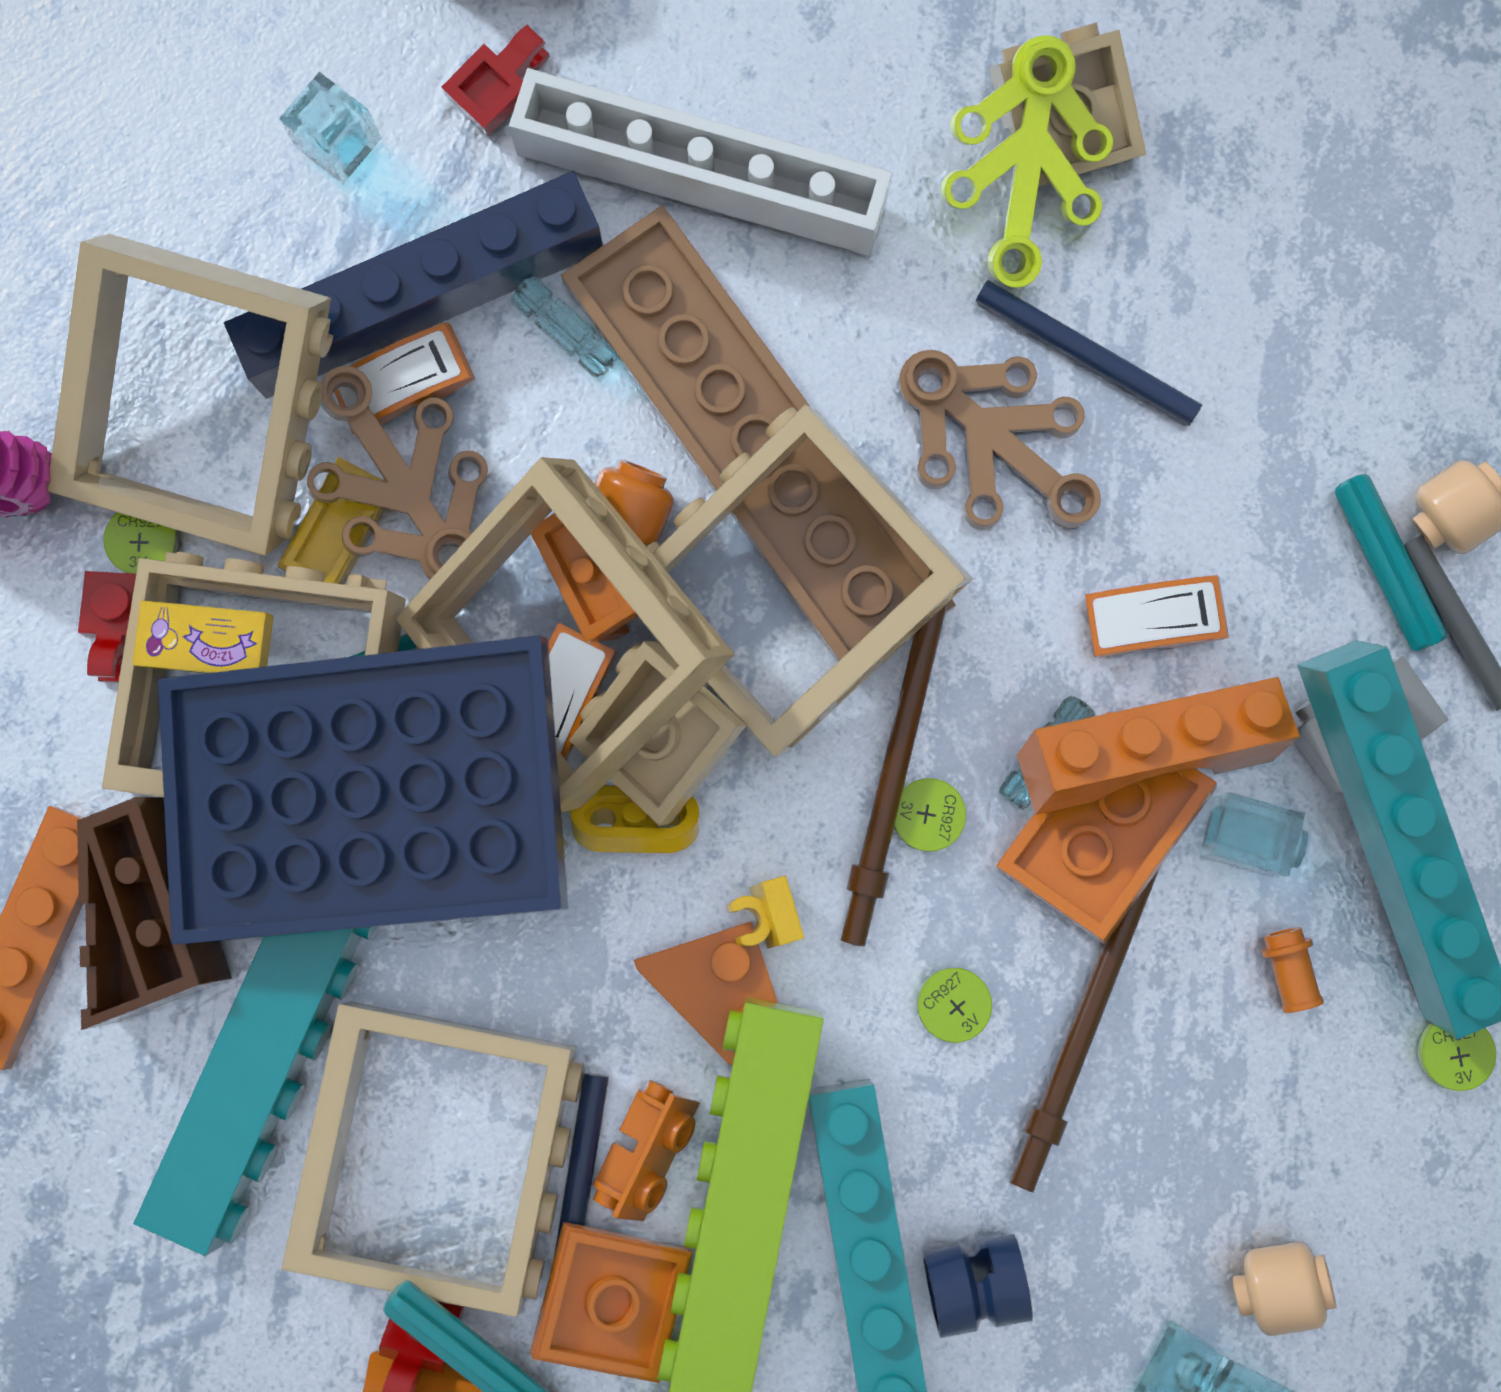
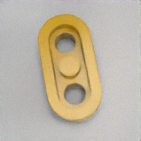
(631, 827)

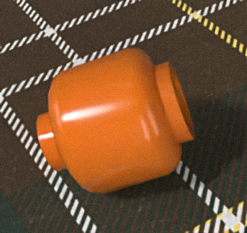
(638, 498)

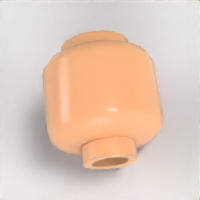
(1460, 506)
(1285, 1289)

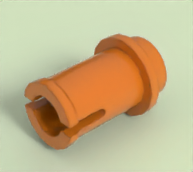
(1293, 969)

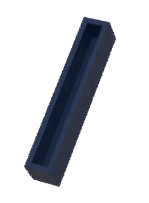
(433, 278)

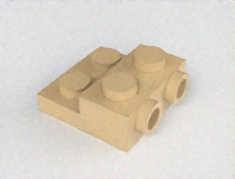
(1103, 87)
(679, 754)

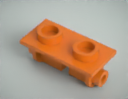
(636, 1180)

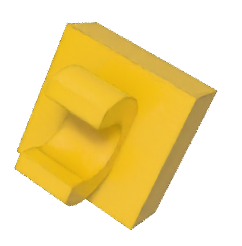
(774, 914)

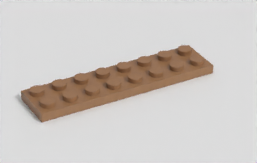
(718, 397)

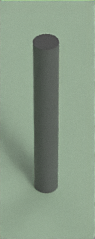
(1457, 619)

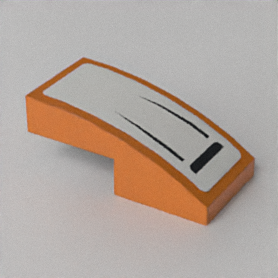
(411, 371)
(1157, 616)
(575, 680)

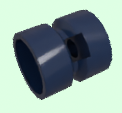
(977, 1285)

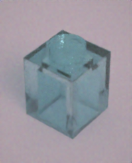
(330, 127)
(1254, 836)

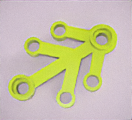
(1030, 151)

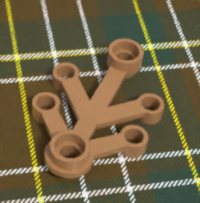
(991, 432)
(404, 488)

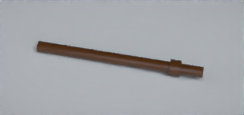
(868, 877)
(1046, 1123)

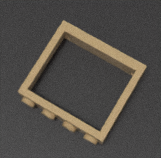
(89, 378)
(738, 481)
(627, 563)
(159, 581)
(329, 1139)

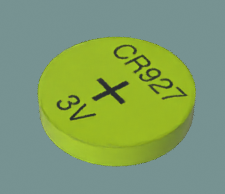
(133, 538)
(930, 815)
(954, 1005)
(1454, 1062)

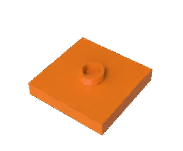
(609, 1302)

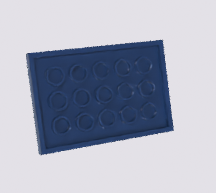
(362, 792)

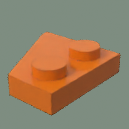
(709, 980)

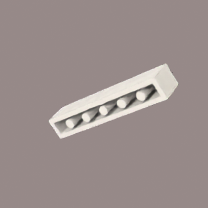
(699, 161)

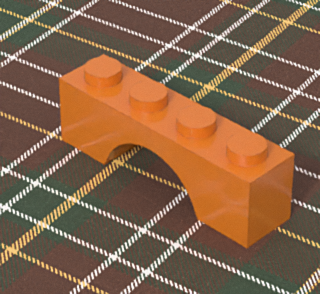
(1109, 751)

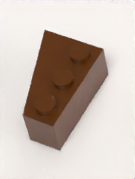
(128, 917)

